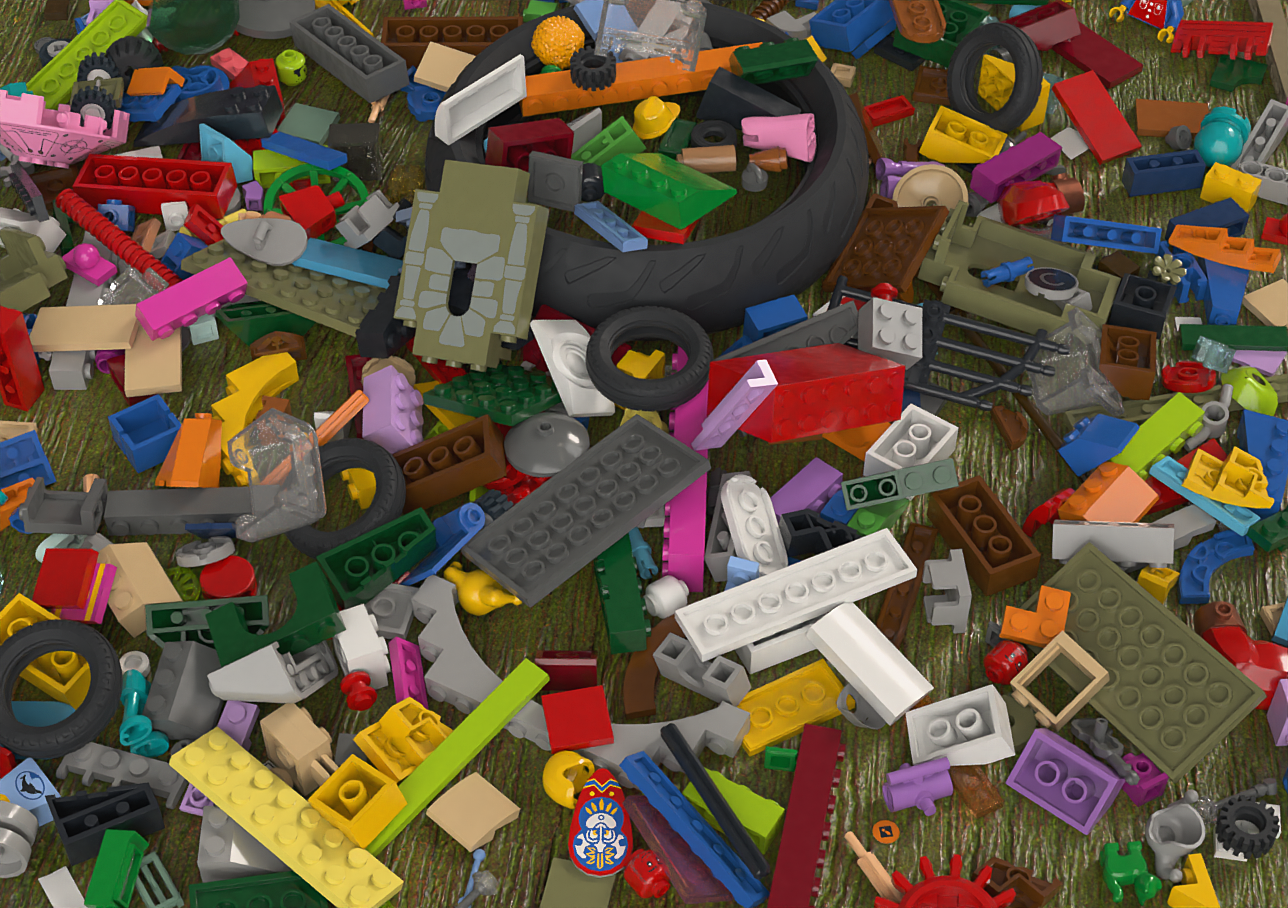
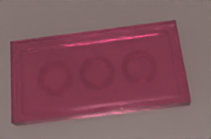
(684, 868)

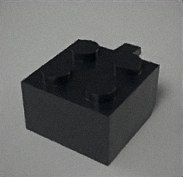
(1142, 303)

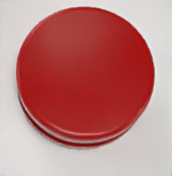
(228, 579)

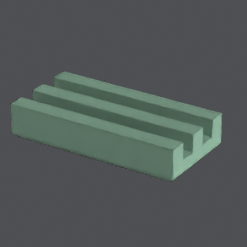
(170, 903)

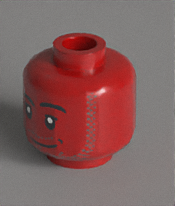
(1005, 661)
(646, 874)

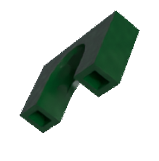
(312, 622)

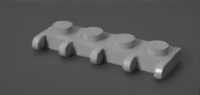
(122, 769)

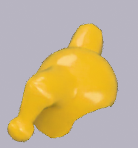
(477, 590)

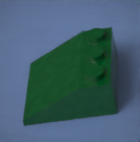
(959, 19)

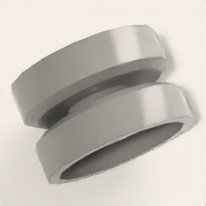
(17, 835)

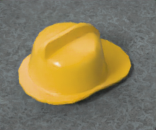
(654, 117)

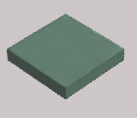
(309, 123)

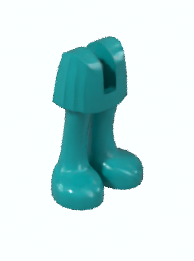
(136, 728)

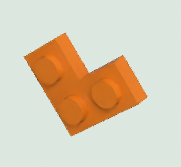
(1040, 626)

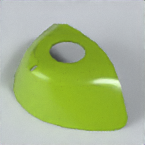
(1249, 392)

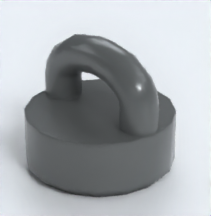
(754, 178)

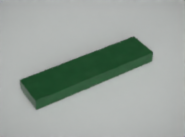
(1236, 336)

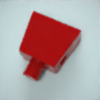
(312, 209)

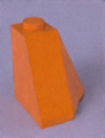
(194, 455)

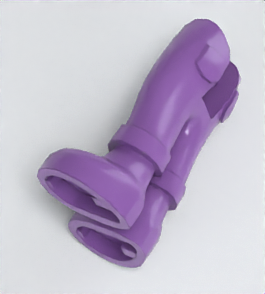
(886, 169)

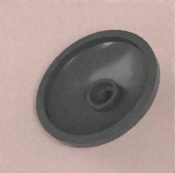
(545, 444)

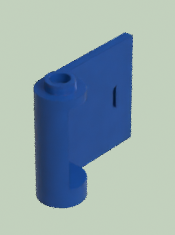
(451, 535)

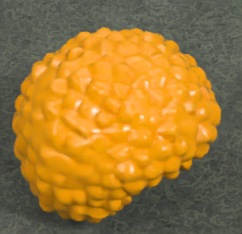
(557, 41)

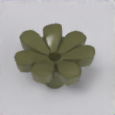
(1168, 269)

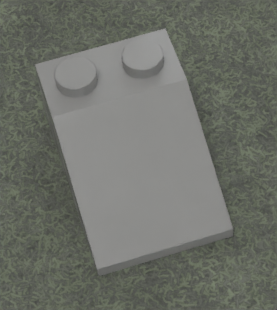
(231, 851)

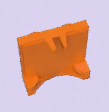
(857, 440)

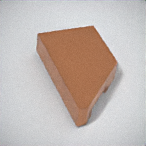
(146, 233)

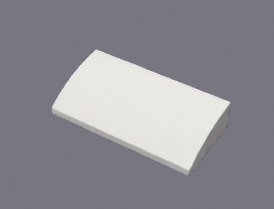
(481, 101)
(869, 661)

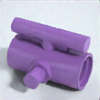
(918, 786)

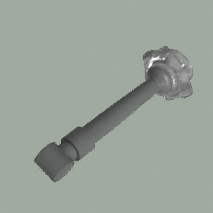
(1209, 809)
(483, 884)

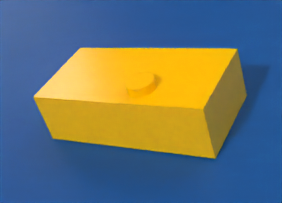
(57, 673)

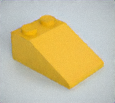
(960, 139)

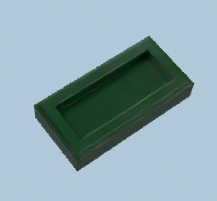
(676, 138)

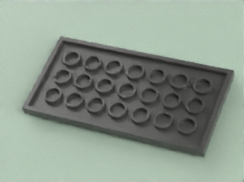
(584, 509)

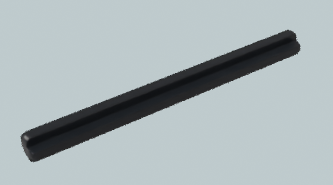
(715, 801)

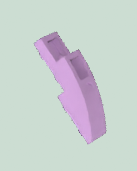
(237, 722)

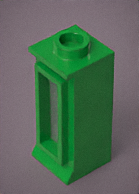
(116, 869)

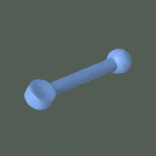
(479, 855)

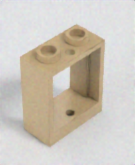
(1060, 644)

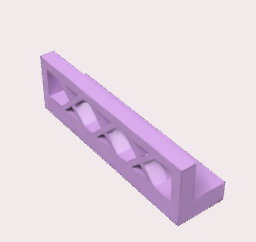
(736, 406)

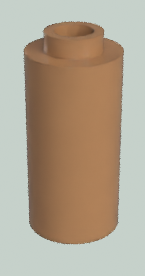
(709, 159)

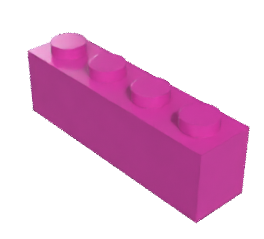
(191, 299)

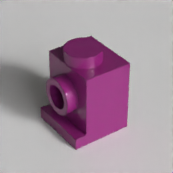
(1151, 782)

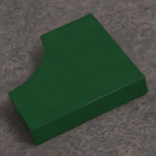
(1233, 73)

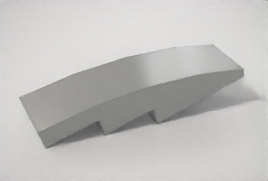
(1187, 523)

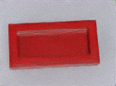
(889, 110)

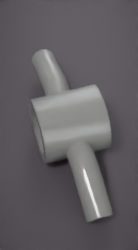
(1213, 410)

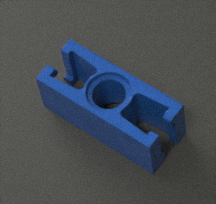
(1194, 277)

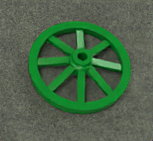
(346, 177)

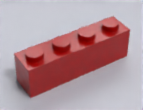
(19, 370)

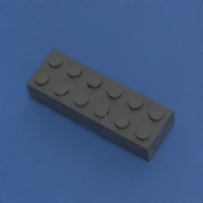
(349, 53)

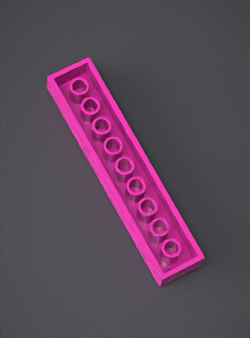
(687, 509)

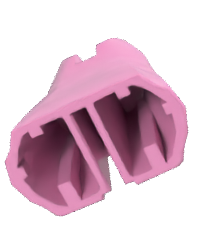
(787, 132)

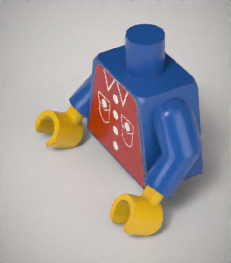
(1158, 13)

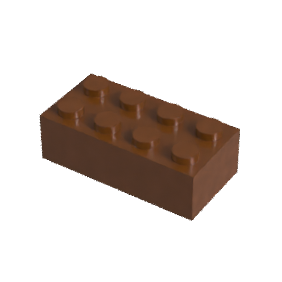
(452, 463)
(990, 539)

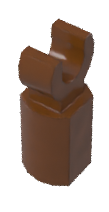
(911, 152)

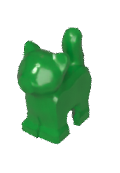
(1126, 870)

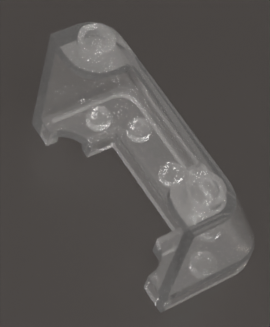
(653, 27)
(282, 475)

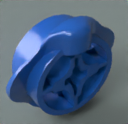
(201, 81)

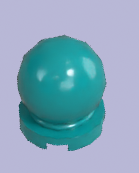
(1222, 136)

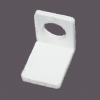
(174, 215)

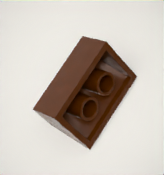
(1128, 360)

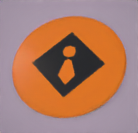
(886, 831)

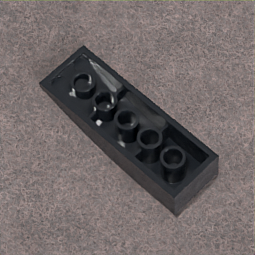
(232, 112)

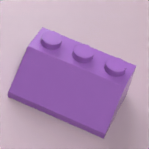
(1065, 780)

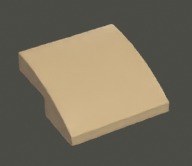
(473, 811)

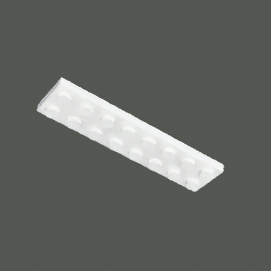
(794, 594)

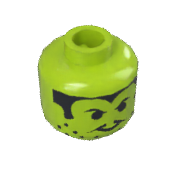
(291, 67)

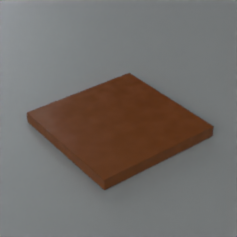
(887, 247)

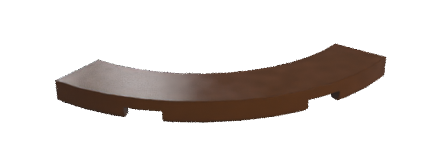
(643, 671)

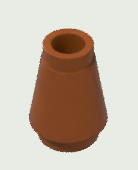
(770, 159)

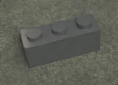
(181, 694)

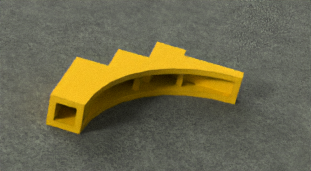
(245, 391)

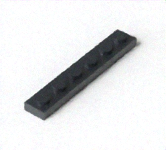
(28, 192)

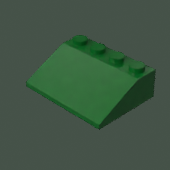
(663, 187)

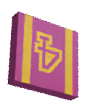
(96, 600)

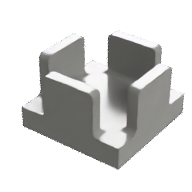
(365, 222)
(953, 578)

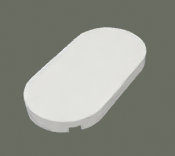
(753, 524)

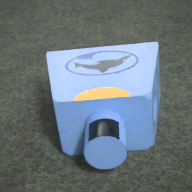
(27, 788)

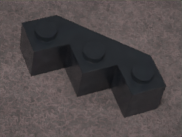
(808, 533)

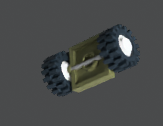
(97, 89)

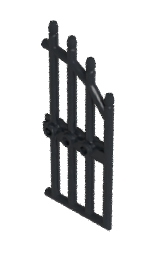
(934, 318)

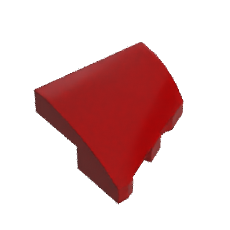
(1046, 511)

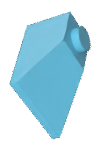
(219, 148)

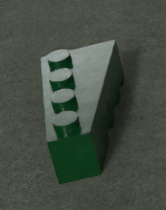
(377, 558)

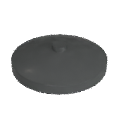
(271, 17)

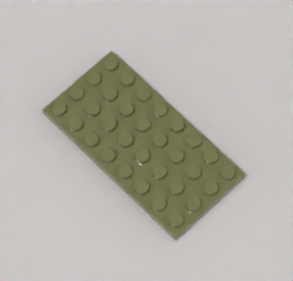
(302, 291)
(1165, 682)

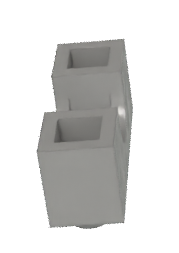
(717, 680)

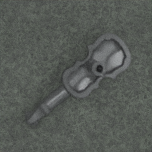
(1100, 740)

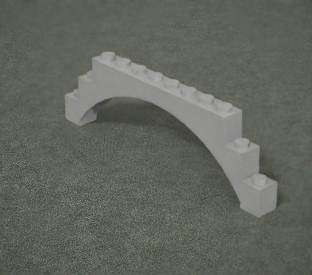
(466, 682)

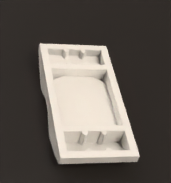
(564, 351)

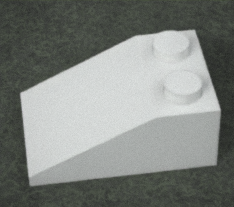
(962, 728)

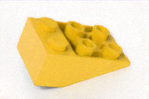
(997, 84)

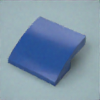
(23, 459)

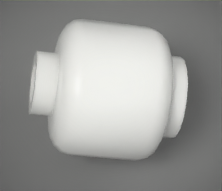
(666, 596)

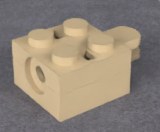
(298, 747)

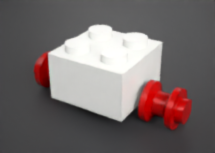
(361, 657)

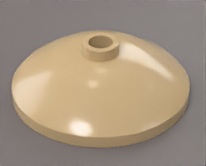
(929, 186)

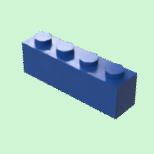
(1106, 234)

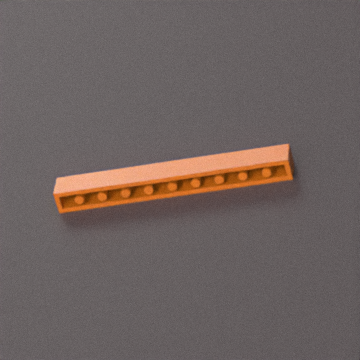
(632, 82)

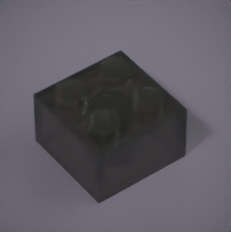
(362, 146)

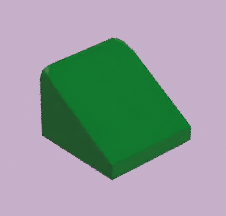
(780, 759)

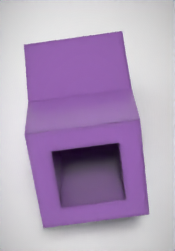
(253, 196)

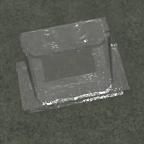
(1077, 376)

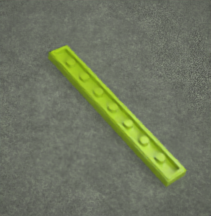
(462, 746)

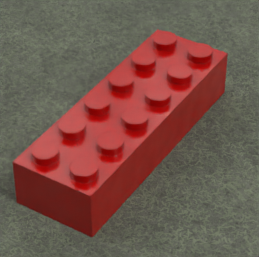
(154, 181)

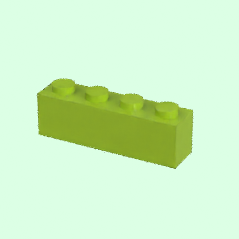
(1161, 435)

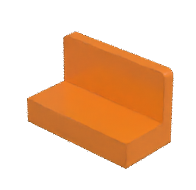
(153, 81)

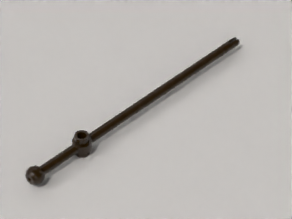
(999, 369)

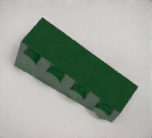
(620, 598)

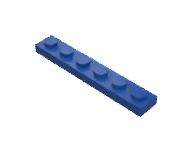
(694, 830)

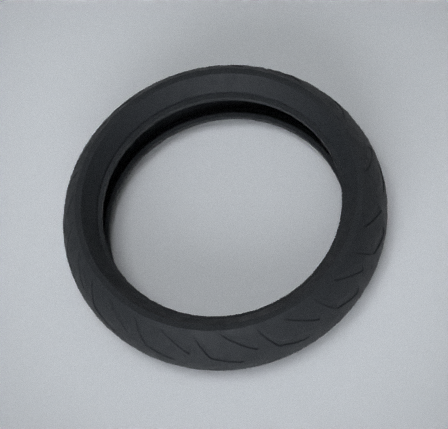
(711, 276)

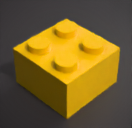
(358, 801)

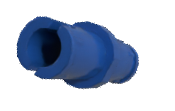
(1006, 271)

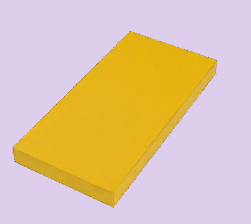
(790, 702)

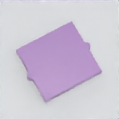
(1264, 361)

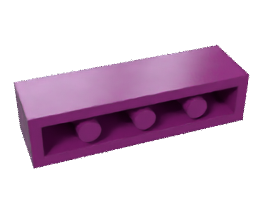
(1017, 164)

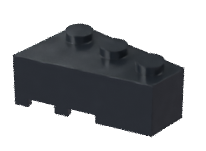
(379, 331)
(85, 817)

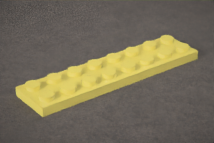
(285, 822)

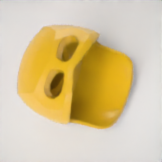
(566, 776)

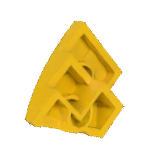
(1233, 482)
(402, 739)

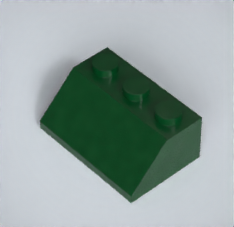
(773, 61)

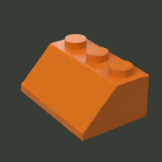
(1110, 495)

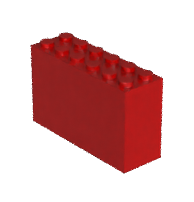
(816, 391)

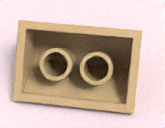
(136, 583)

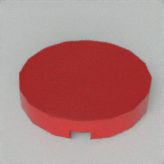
(1188, 377)

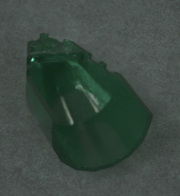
(193, 24)

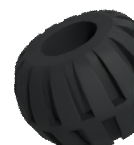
(135, 53)

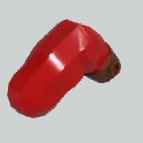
(1039, 201)
(1258, 660)

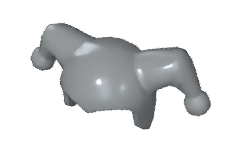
(1174, 834)

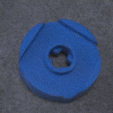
(421, 106)

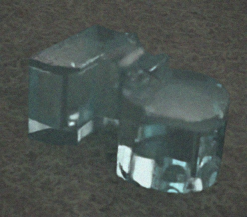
(1213, 354)

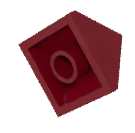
(568, 668)

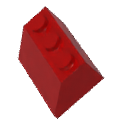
(259, 73)

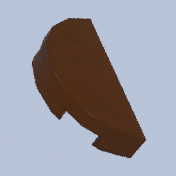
(1011, 426)

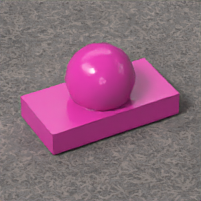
(88, 264)

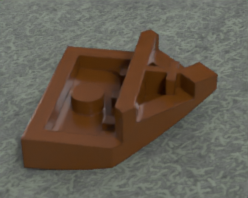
(277, 343)

